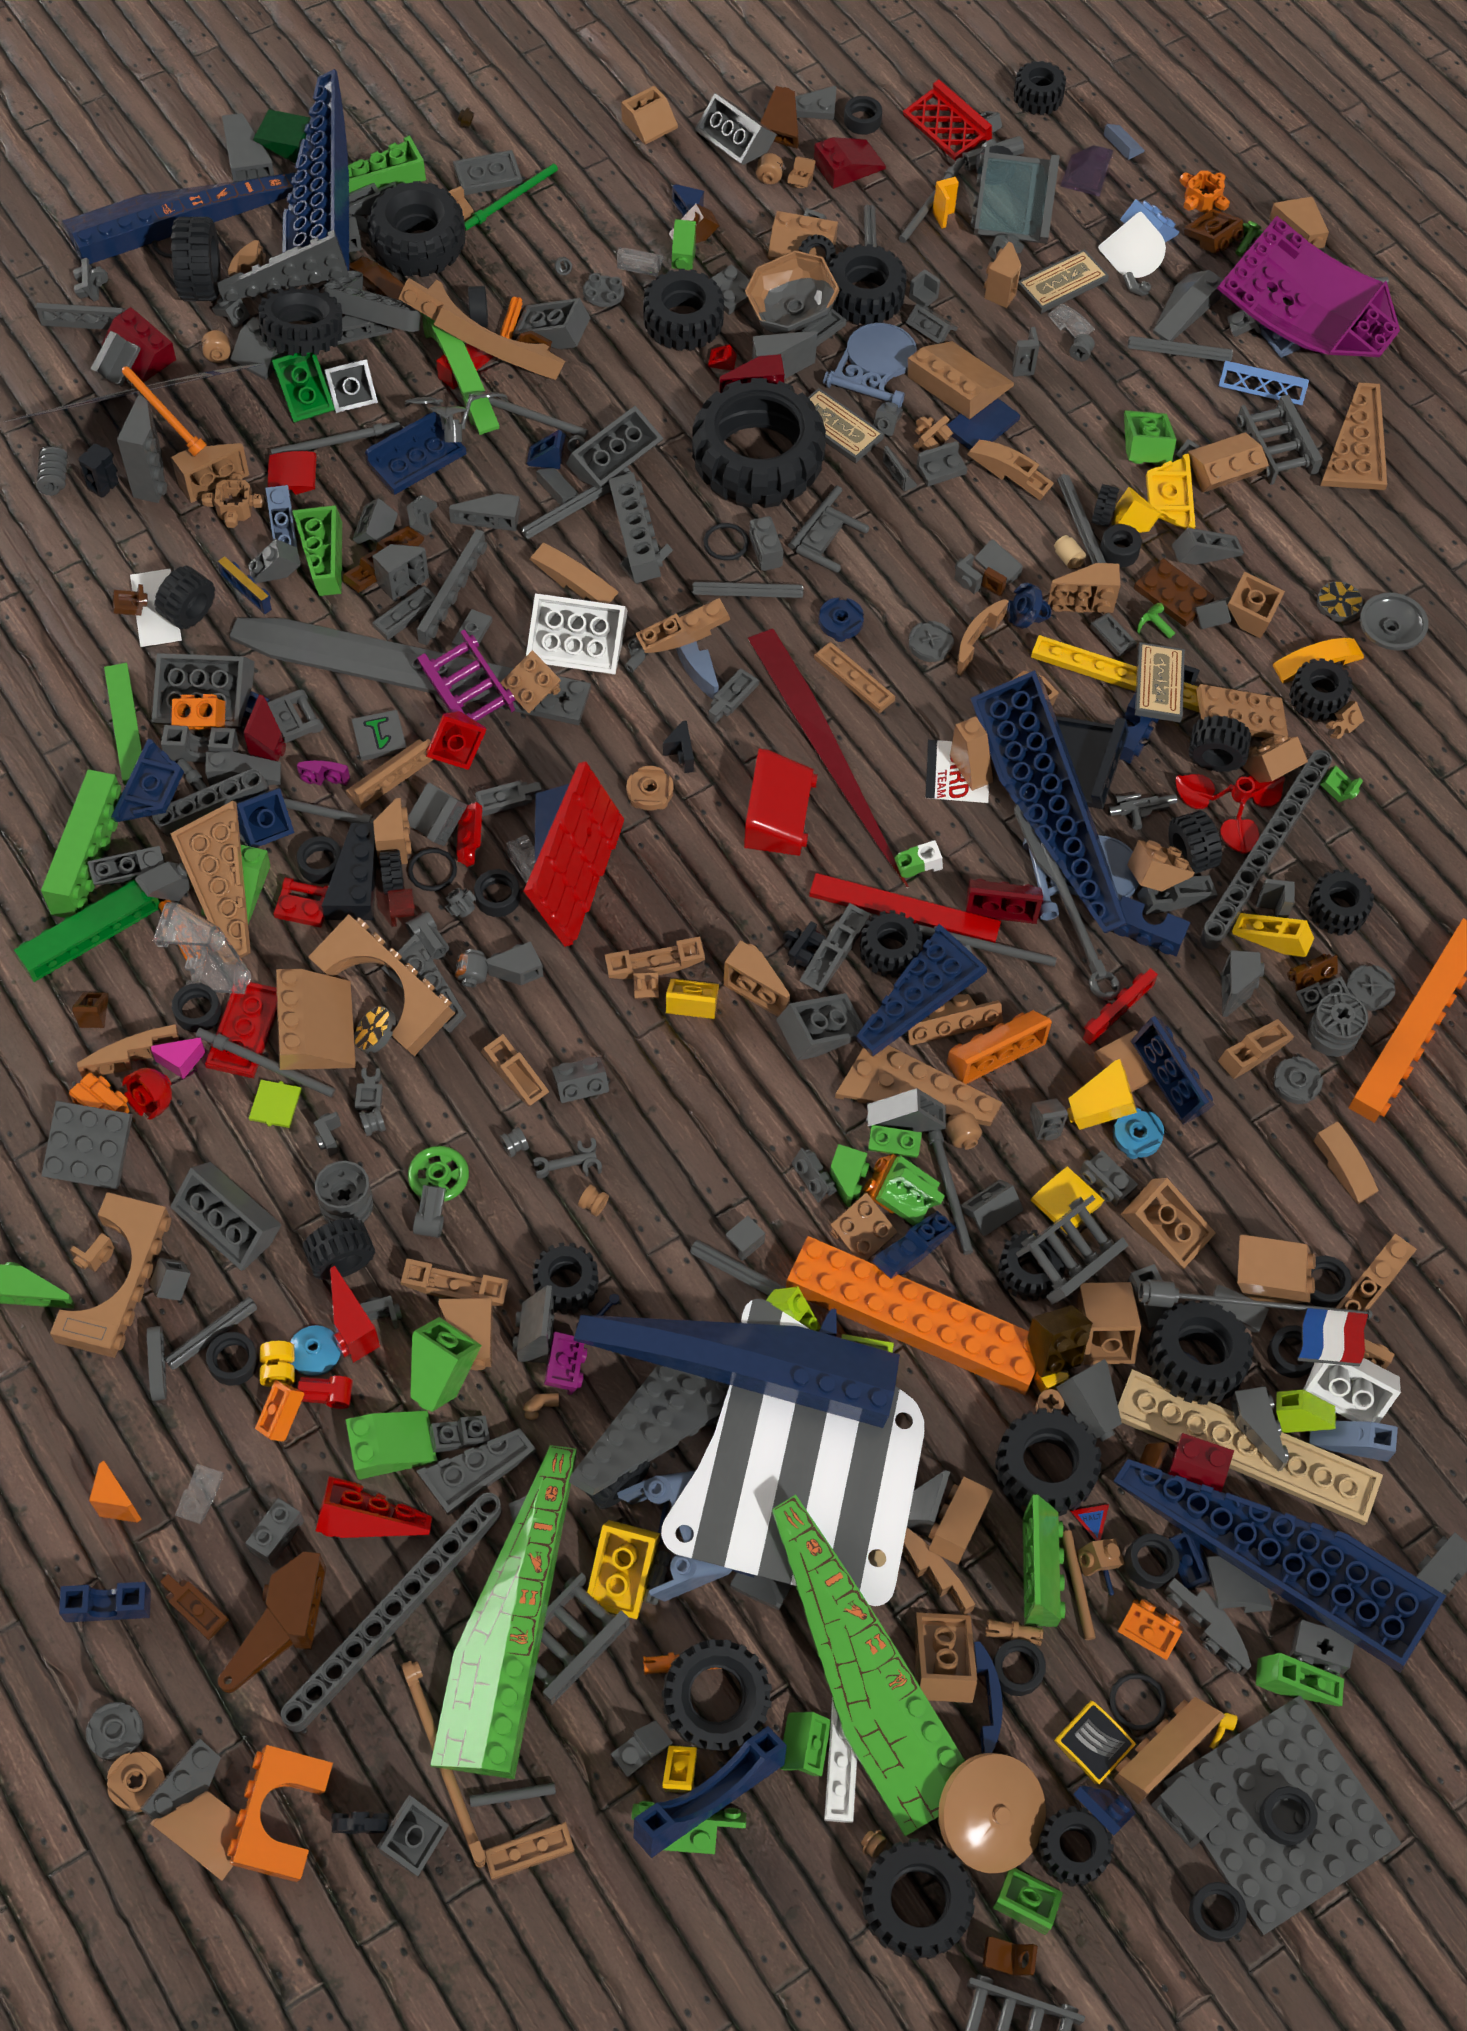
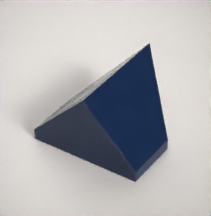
(547, 452)

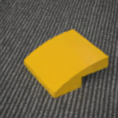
(1062, 1191)

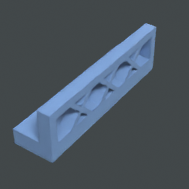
(1263, 374)

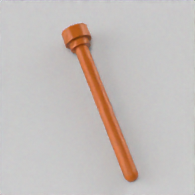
(194, 444)

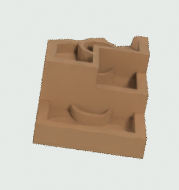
(247, 258)
(202, 1831)

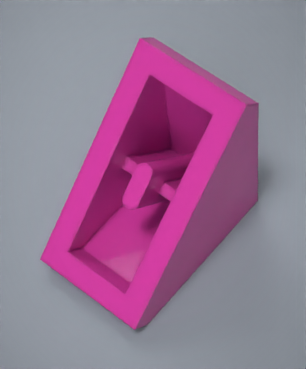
(179, 1056)

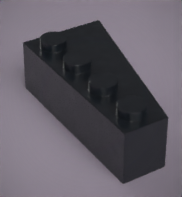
(354, 877)

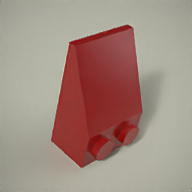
(354, 1329)

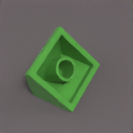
(1028, 1901)

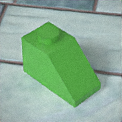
(684, 244)

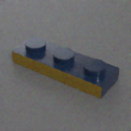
(245, 585)

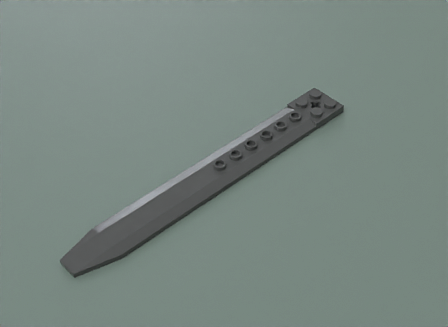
(389, 663)

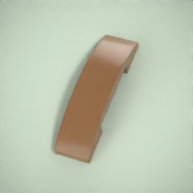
(989, 617)
(660, 961)
(452, 1285)

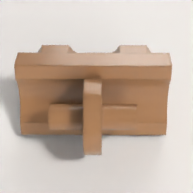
(939, 429)

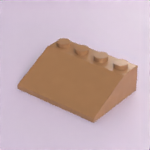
(957, 377)
(314, 1021)

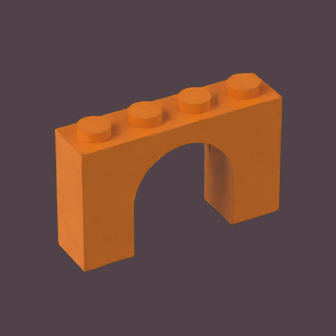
(253, 1846)

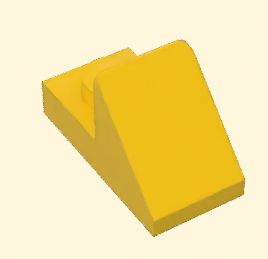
(680, 1769)

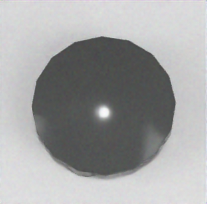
(603, 290)

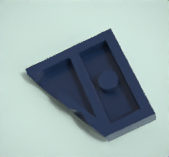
(1106, 1806)

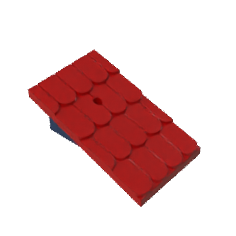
(573, 843)

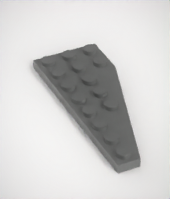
(652, 1422)

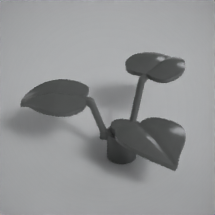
(451, 426)

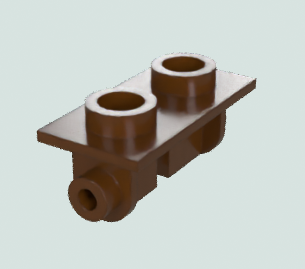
(1319, 970)

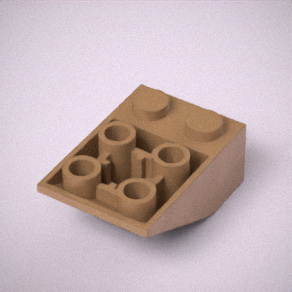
(1086, 589)

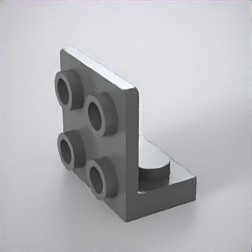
(436, 814)

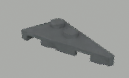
(816, 104)

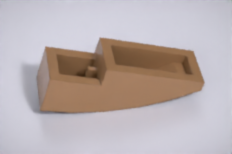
(1255, 1048)
(514, 1070)
(1346, 1162)

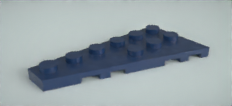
(924, 986)

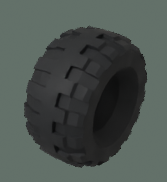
(416, 208)

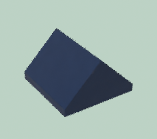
(264, 818)

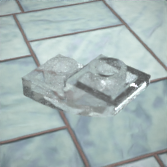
(1067, 317)
(200, 1494)

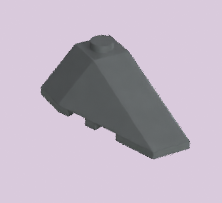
(1187, 303)

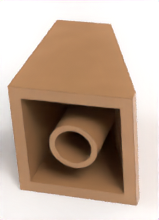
(1275, 1270)
(1114, 1321)

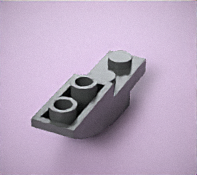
(1219, 1634)

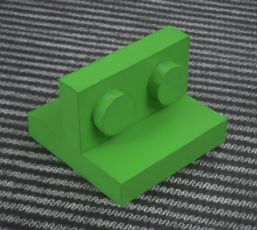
(909, 1191)

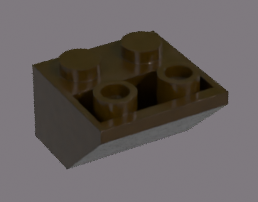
(1058, 1340)

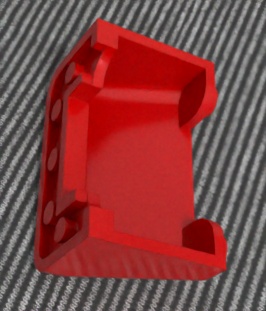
(778, 804)

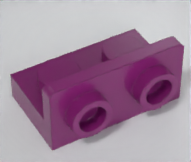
(565, 1363)

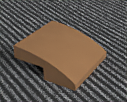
(1134, 1066)

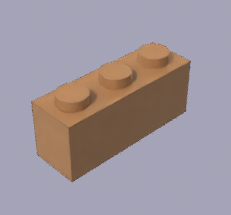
(959, 1519)

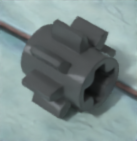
(460, 902)

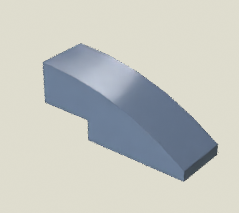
(699, 667)

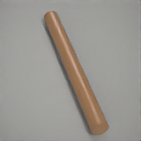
(1078, 1585)

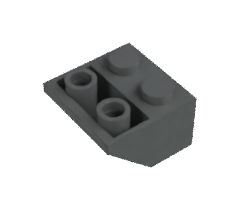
(400, 569)

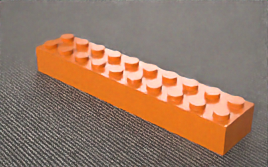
(914, 1315)

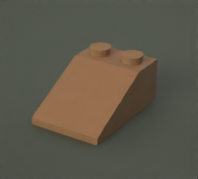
(211, 465)
(753, 978)
(1168, 1222)
(945, 1657)

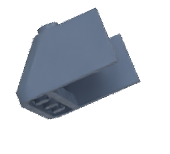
(686, 1572)

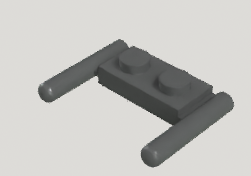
(823, 533)

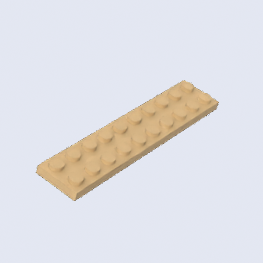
(1309, 1472)

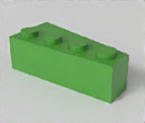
(397, 164)
(322, 543)

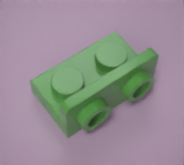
(894, 1141)

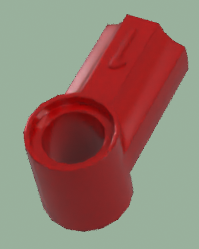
(333, 1391)

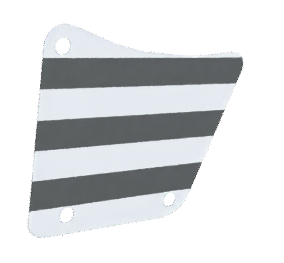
(844, 1472)

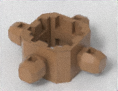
(236, 487)

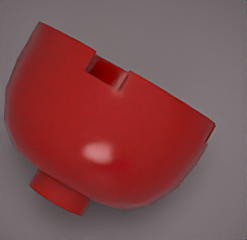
(148, 1092)

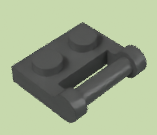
(289, 720)

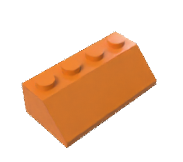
(998, 1046)

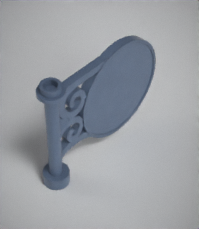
(878, 353)
(1117, 857)

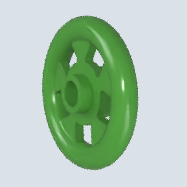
(446, 1155)

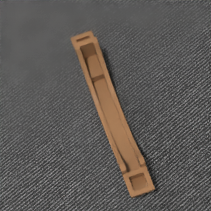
(448, 317)

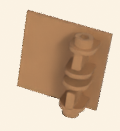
(531, 681)
(863, 1228)

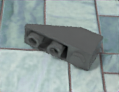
(124, 866)
(1256, 1420)

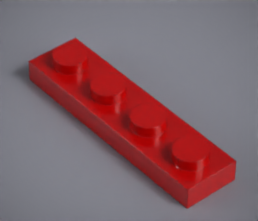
(1125, 1000)

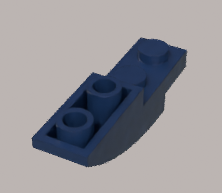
(914, 1245)

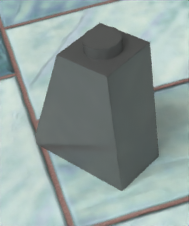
(908, 1111)
(1093, 1400)

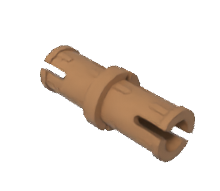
(1013, 1631)

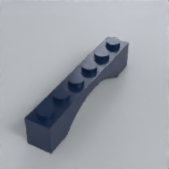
(674, 1818)

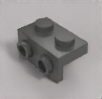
(580, 1079)

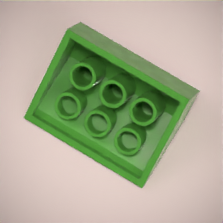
(1042, 1564)

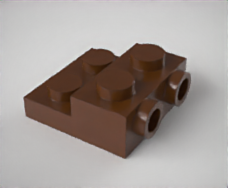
(1215, 230)

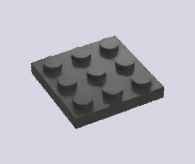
(87, 1145)

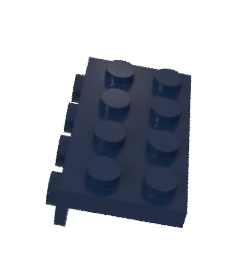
(412, 453)

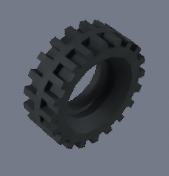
(300, 306)
(754, 1696)

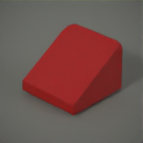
(722, 358)

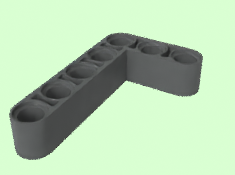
(371, 306)
(200, 801)

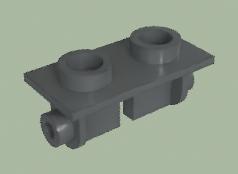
(808, 1168)

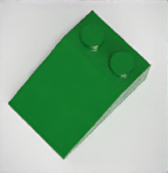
(303, 386)

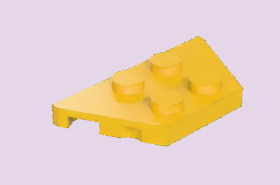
(1171, 492)

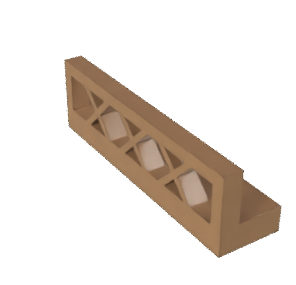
(389, 774)

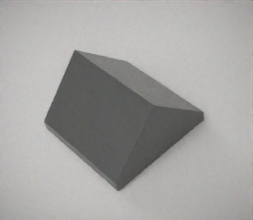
(350, 386)
(412, 1836)

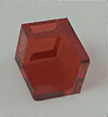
(401, 904)

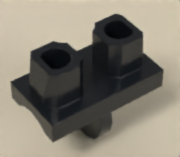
(799, 944)

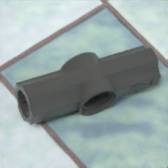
(1014, 144)

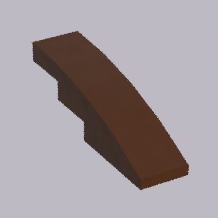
(377, 278)
(364, 574)

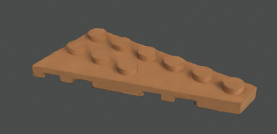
(1360, 448)
(214, 865)
(896, 1072)

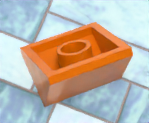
(109, 1497)

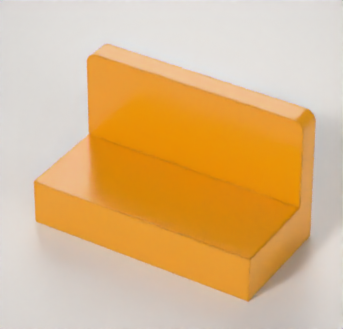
(945, 199)

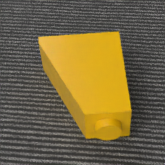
(1102, 1098)

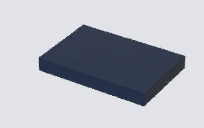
(985, 425)

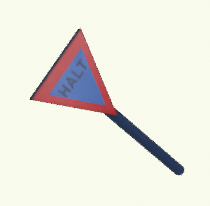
(1093, 1521)

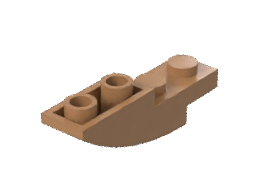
(1008, 462)
(683, 630)
(1378, 1275)

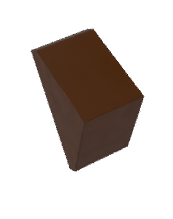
(91, 1009)

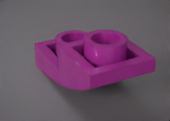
(317, 771)

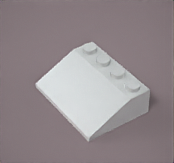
(577, 633)

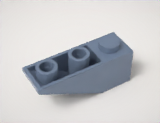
(281, 514)
(1358, 1439)

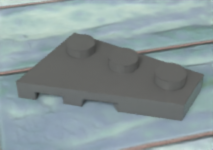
(185, 1781)

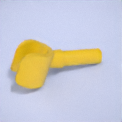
(1228, 1722)

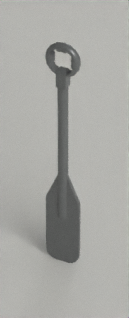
(1051, 868)

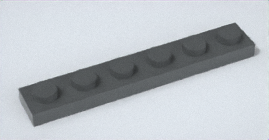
(449, 591)

